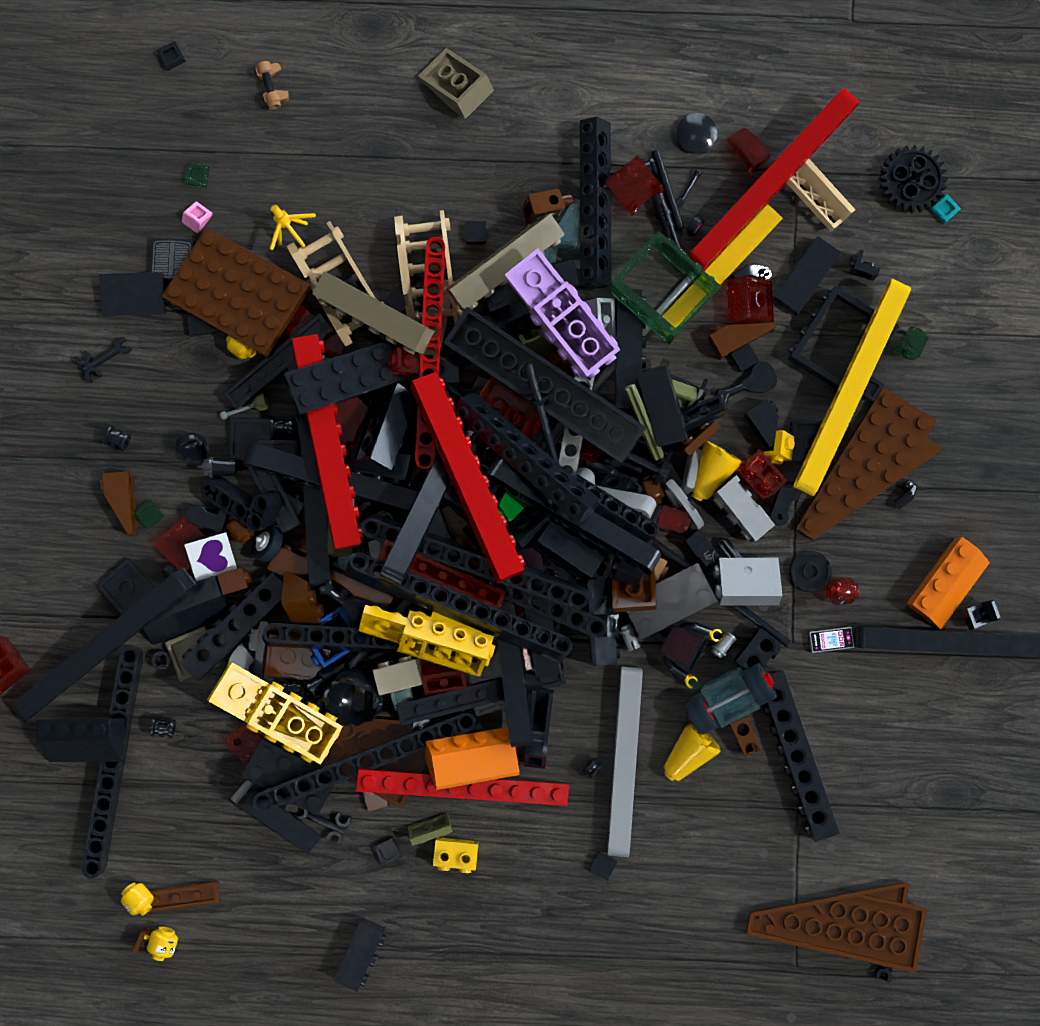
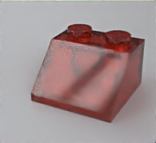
(750, 300)

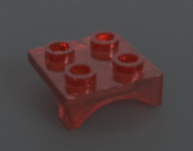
(634, 184)

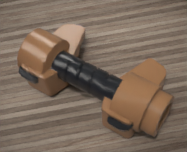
(271, 97)

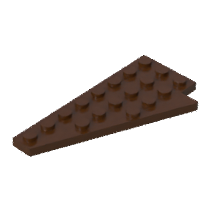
(879, 453)
(371, 734)
(858, 925)

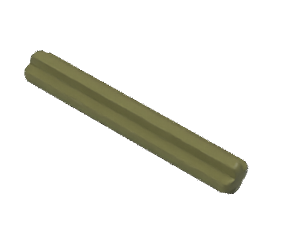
(642, 417)

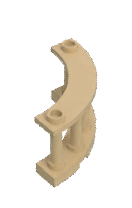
(300, 255)
(406, 270)

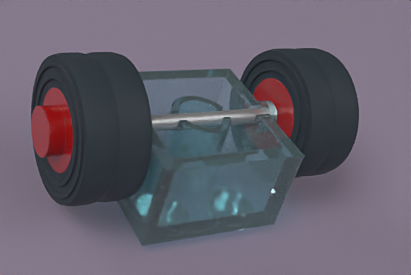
(730, 698)

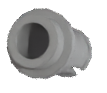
(629, 635)
(723, 645)

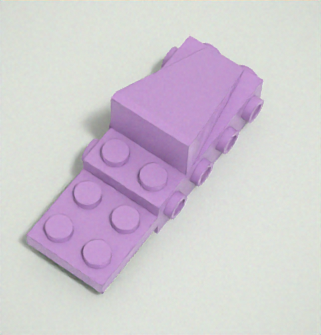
(562, 315)

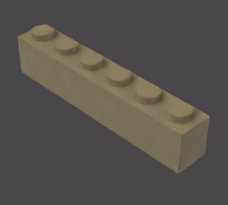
(491, 271)
(373, 313)

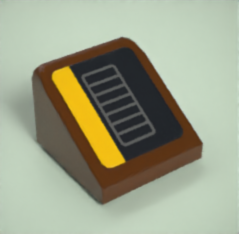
(142, 941)

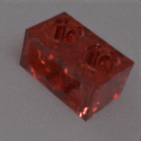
(761, 474)

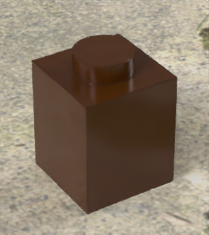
(234, 580)

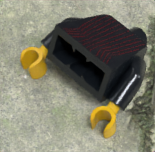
(684, 647)

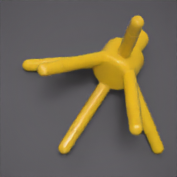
(283, 220)

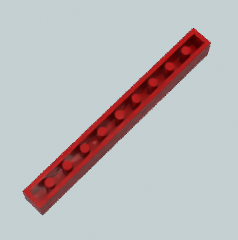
(329, 457)
(467, 478)

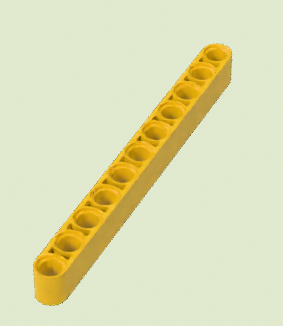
(852, 387)

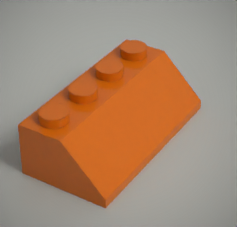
(948, 582)
(471, 758)

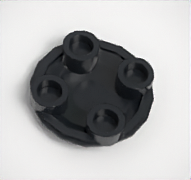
(696, 133)

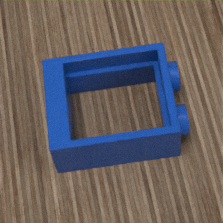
(316, 657)

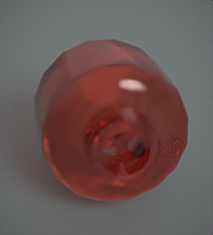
(842, 590)

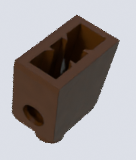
(545, 203)

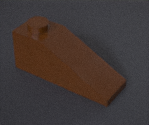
(733, 337)
(119, 492)

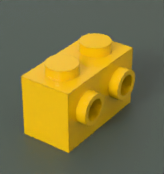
(455, 854)

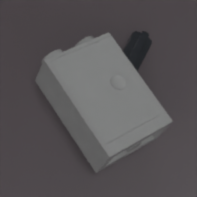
(746, 579)

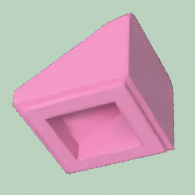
(196, 217)

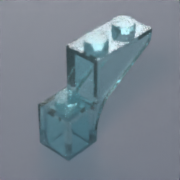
(569, 226)

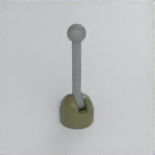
(259, 402)

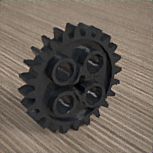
(922, 195)

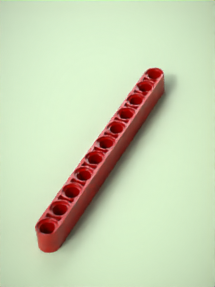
(774, 178)
(431, 322)

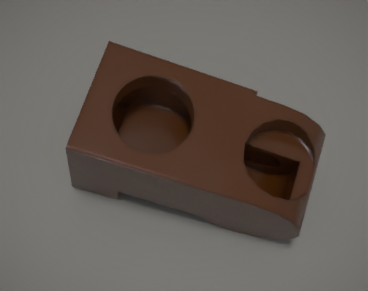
(745, 736)

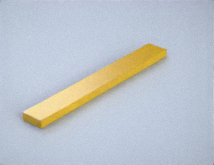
(726, 262)

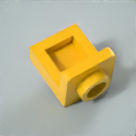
(783, 448)

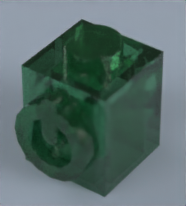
(912, 343)

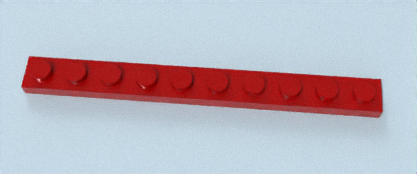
(493, 790)

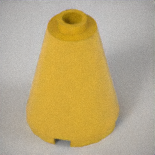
(713, 470)
(690, 753)

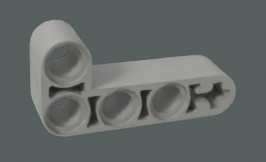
(642, 503)

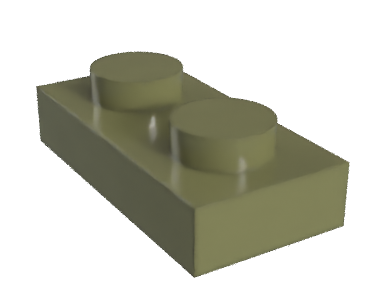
(429, 829)

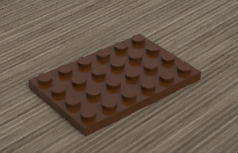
(236, 292)

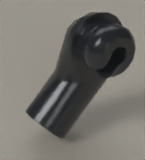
(908, 496)

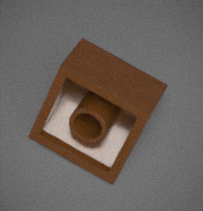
(300, 601)

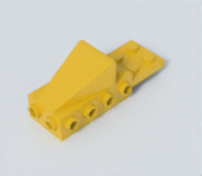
(421, 631)
(276, 713)

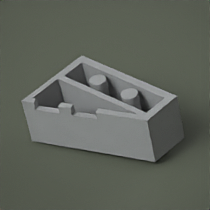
(742, 510)

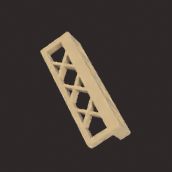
(823, 191)

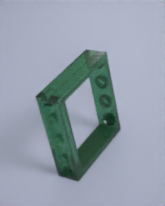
(641, 308)

